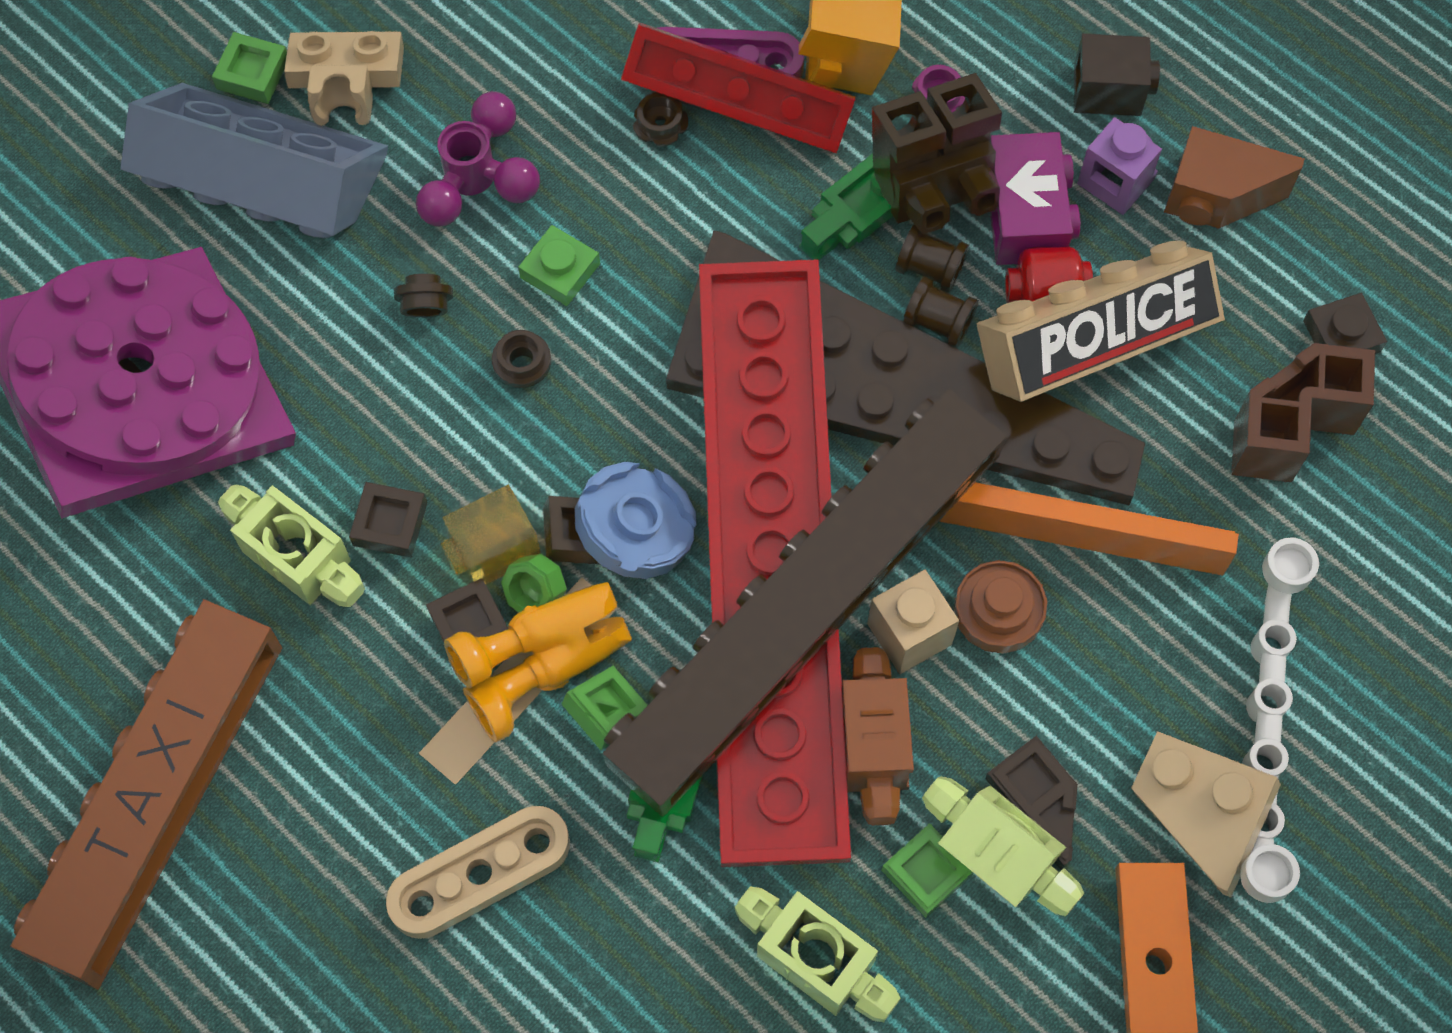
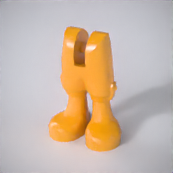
(558, 647)

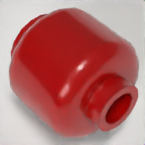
(1042, 268)

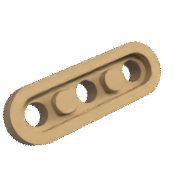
(447, 874)

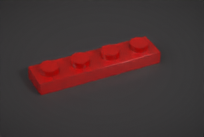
(737, 88)

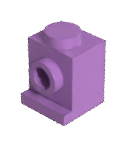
(1128, 154)

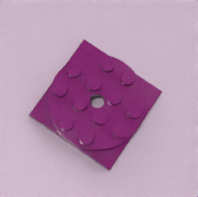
(122, 432)

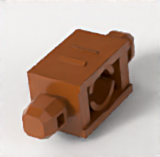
(877, 736)

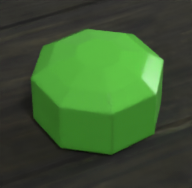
(532, 582)

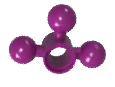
(514, 179)

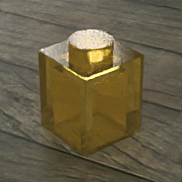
(488, 536)

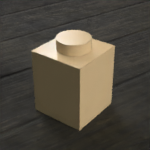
(912, 621)

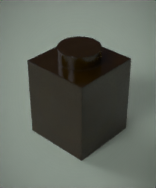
(1114, 74)

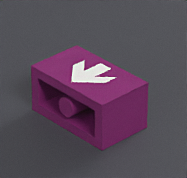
(1032, 195)

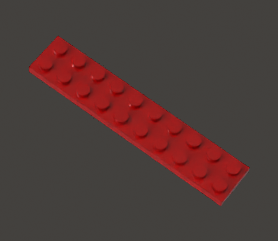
(765, 483)

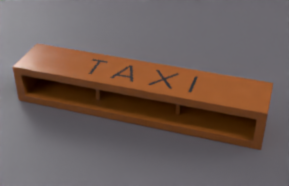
(147, 795)

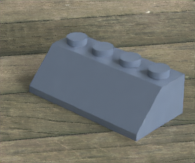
(251, 158)

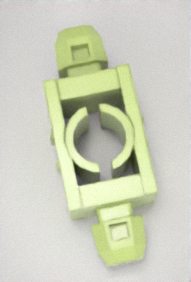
(262, 519)
(1002, 845)
(761, 912)

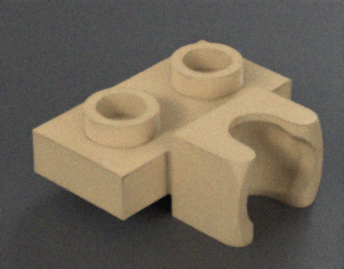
(343, 69)

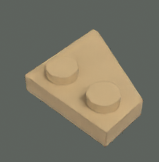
(1206, 804)

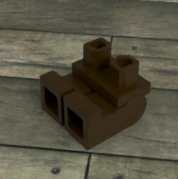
(938, 154)

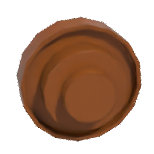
(1000, 606)

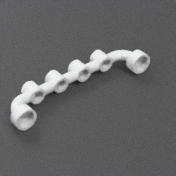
(1288, 569)

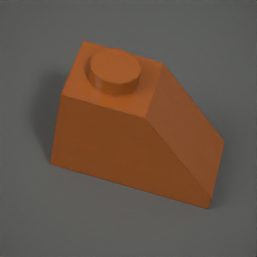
(1228, 179)

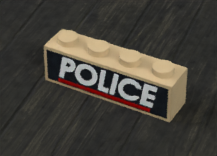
(1100, 320)

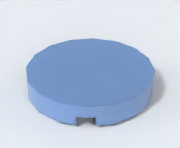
(635, 520)

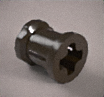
(932, 258)
(940, 312)

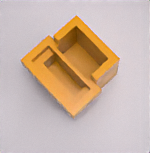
(851, 42)

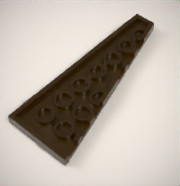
(887, 368)

